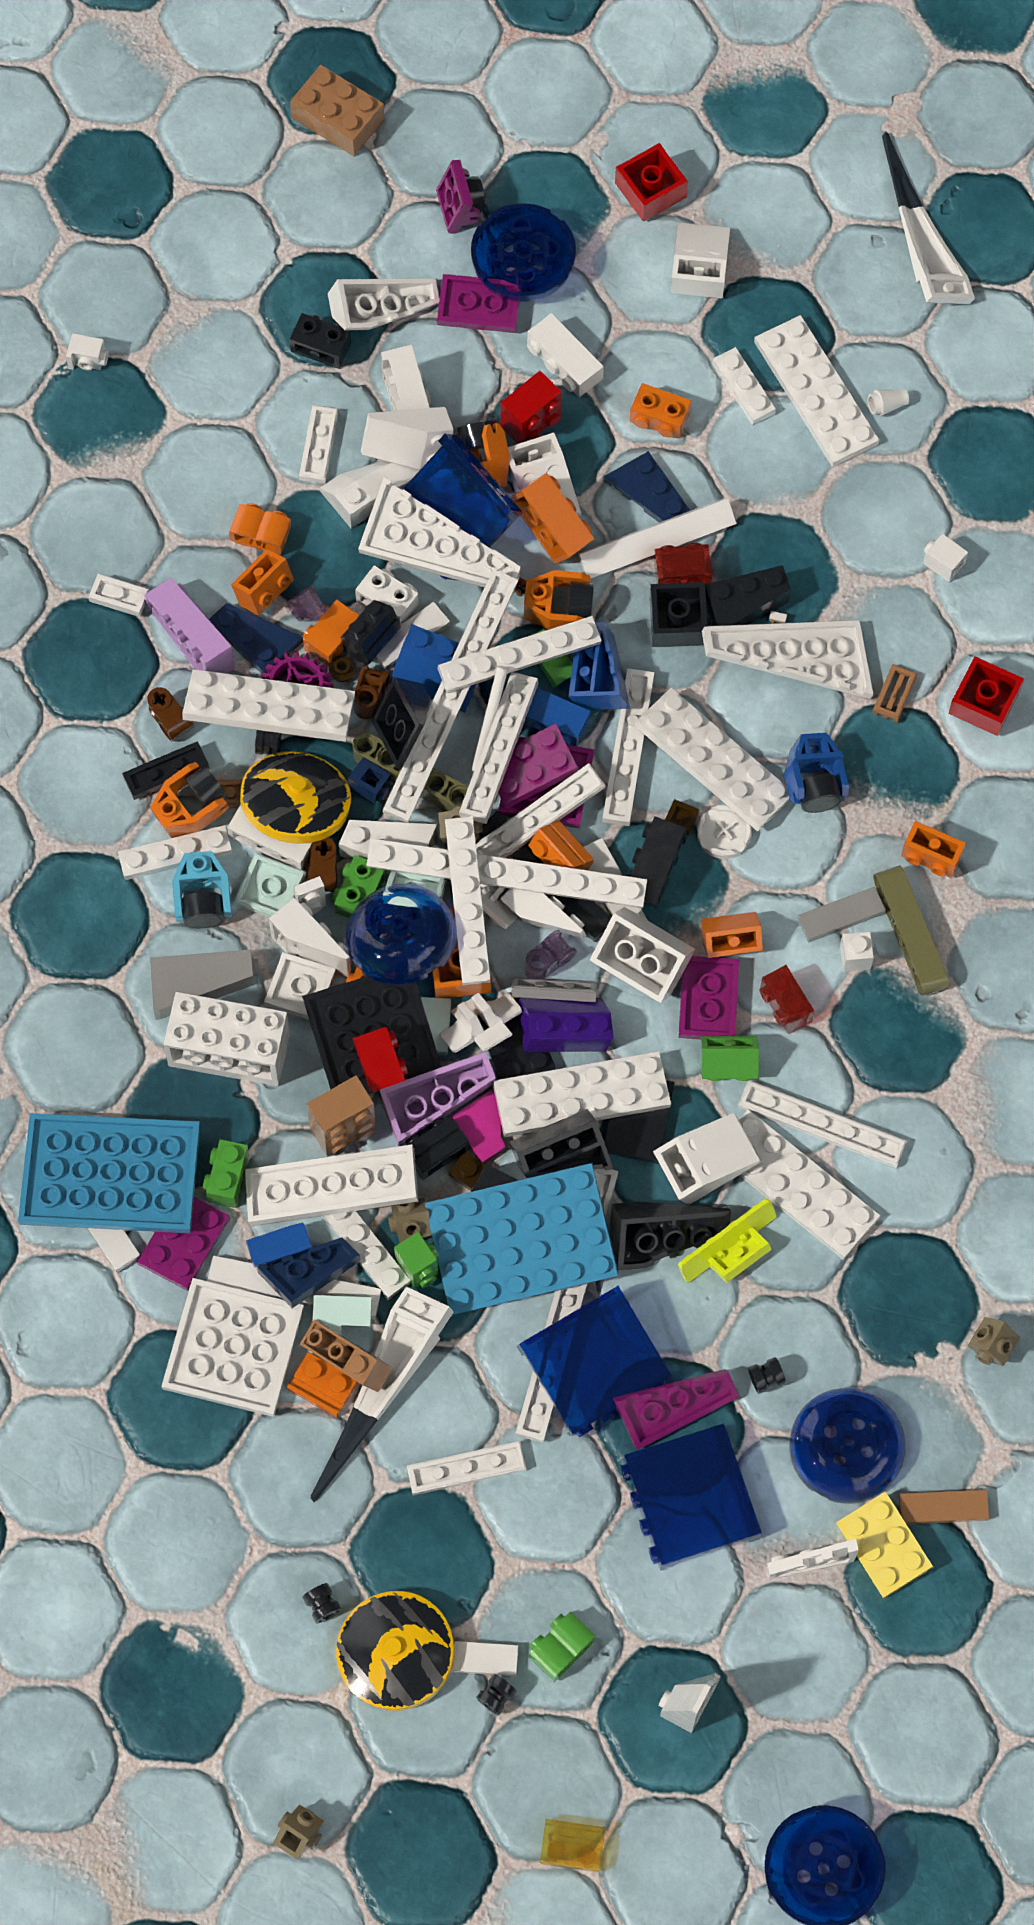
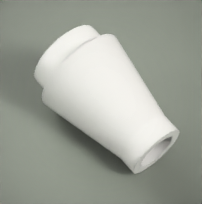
(885, 401)

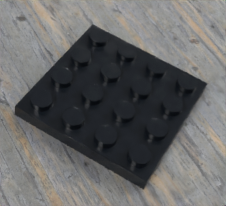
(362, 1007)

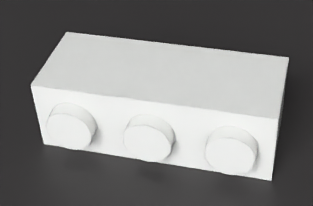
(564, 355)
(288, 853)

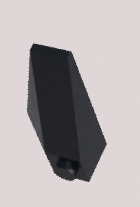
(657, 1230)

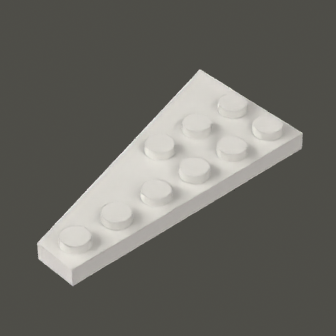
(424, 539)
(809, 652)

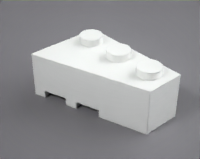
(404, 379)
(359, 833)

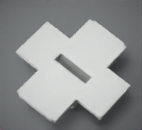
(468, 1028)

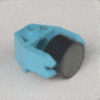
(201, 909)

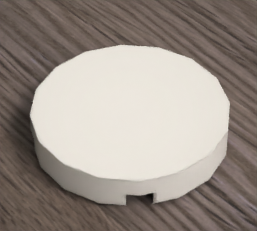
(723, 833)

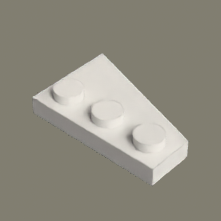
(812, 1560)

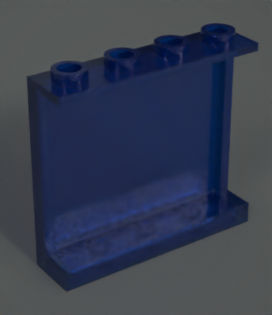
(464, 492)
(594, 1358)
(690, 1496)

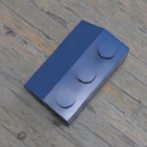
(420, 658)

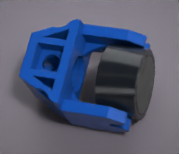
(819, 792)

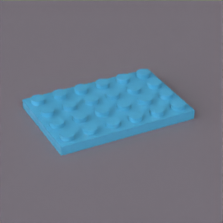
(109, 1173)
(521, 1239)

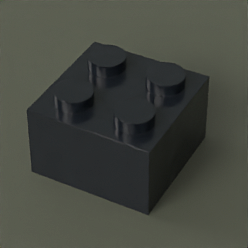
(677, 614)

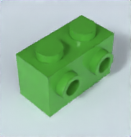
(357, 884)
(729, 1057)
(227, 1173)
(418, 1260)

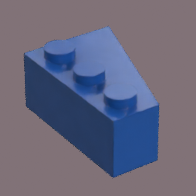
(598, 675)

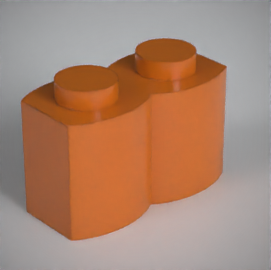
(260, 528)

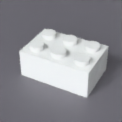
(642, 954)

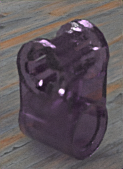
(307, 605)
(551, 952)

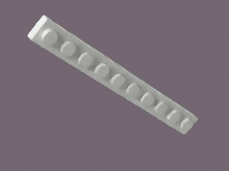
(447, 705)
(511, 874)
(537, 1404)

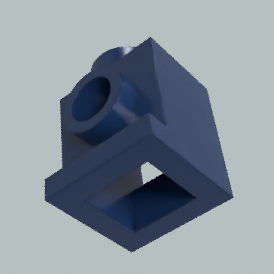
(366, 774)

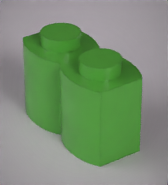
(561, 1646)

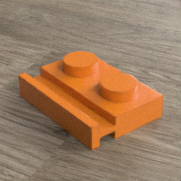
(322, 1384)

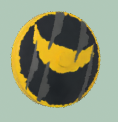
(295, 797)
(395, 1651)

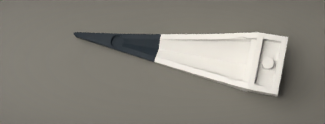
(932, 261)
(405, 1343)

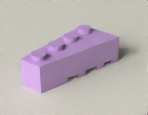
(190, 628)
(433, 1095)

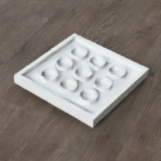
(232, 1347)

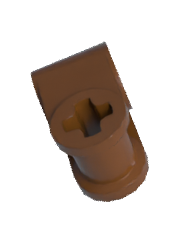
(370, 687)
(169, 715)
(324, 865)

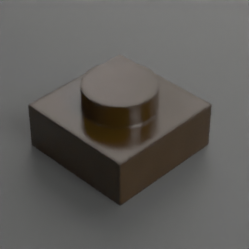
(682, 815)
(467, 1170)

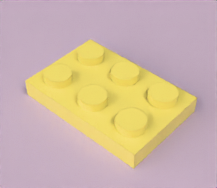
(885, 1545)

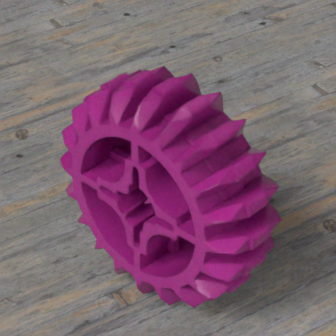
(315, 675)

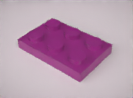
(471, 305)
(536, 765)
(708, 997)
(182, 1255)

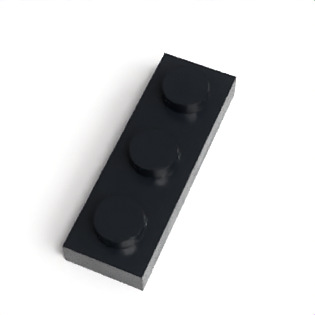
(151, 775)

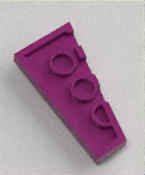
(668, 1407)

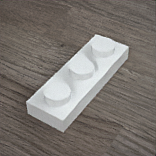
(744, 386)

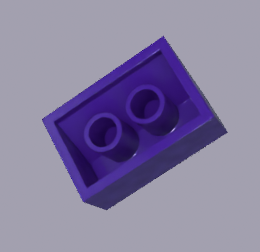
(565, 1025)

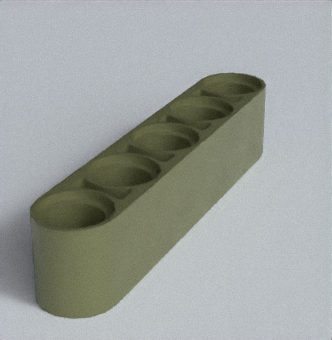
(378, 753)
(911, 930)

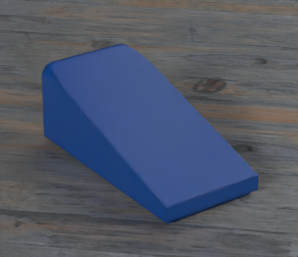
(278, 1244)

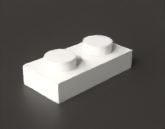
(118, 595)
(311, 893)

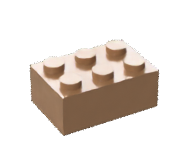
(337, 110)
(342, 1116)

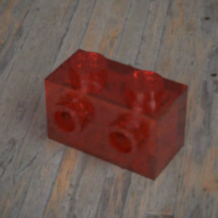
(683, 564)
(787, 999)

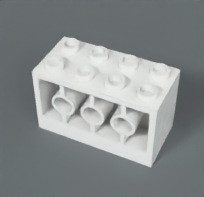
(227, 1039)

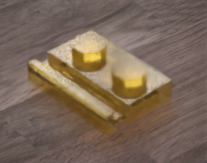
(572, 1845)

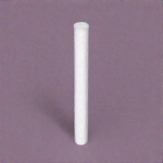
(491, 710)

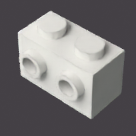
(383, 587)

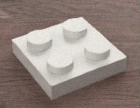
(295, 979)

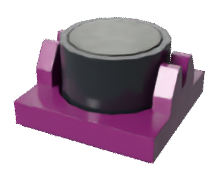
(459, 197)

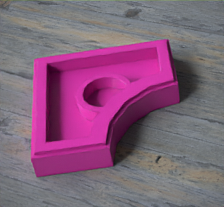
(482, 1126)

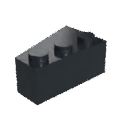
(747, 597)
(657, 857)
(562, 1146)

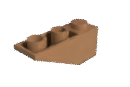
(346, 1356)

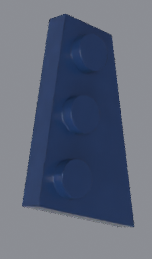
(648, 487)
(254, 637)
(305, 1274)

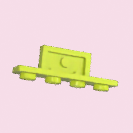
(733, 1247)

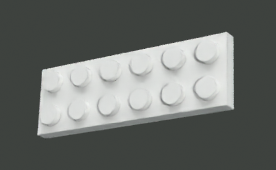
(816, 391)
(269, 705)
(713, 759)
(603, 1088)
(331, 1185)
(805, 1190)

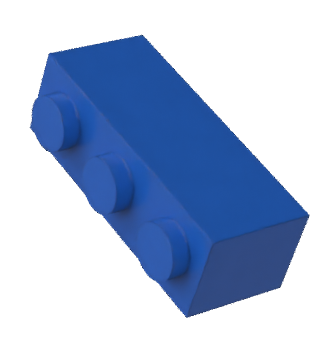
(550, 709)

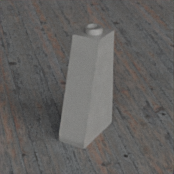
(200, 975)

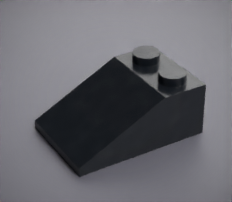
(401, 718)

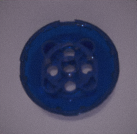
(521, 227)
(413, 943)
(859, 1476)
(839, 1835)

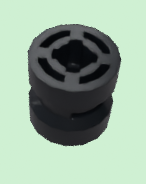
(767, 1375)
(322, 1604)
(496, 1694)

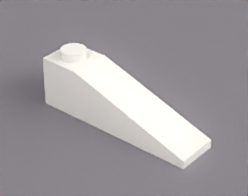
(375, 302)
(355, 491)
(688, 1701)

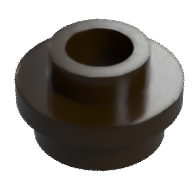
(345, 675)

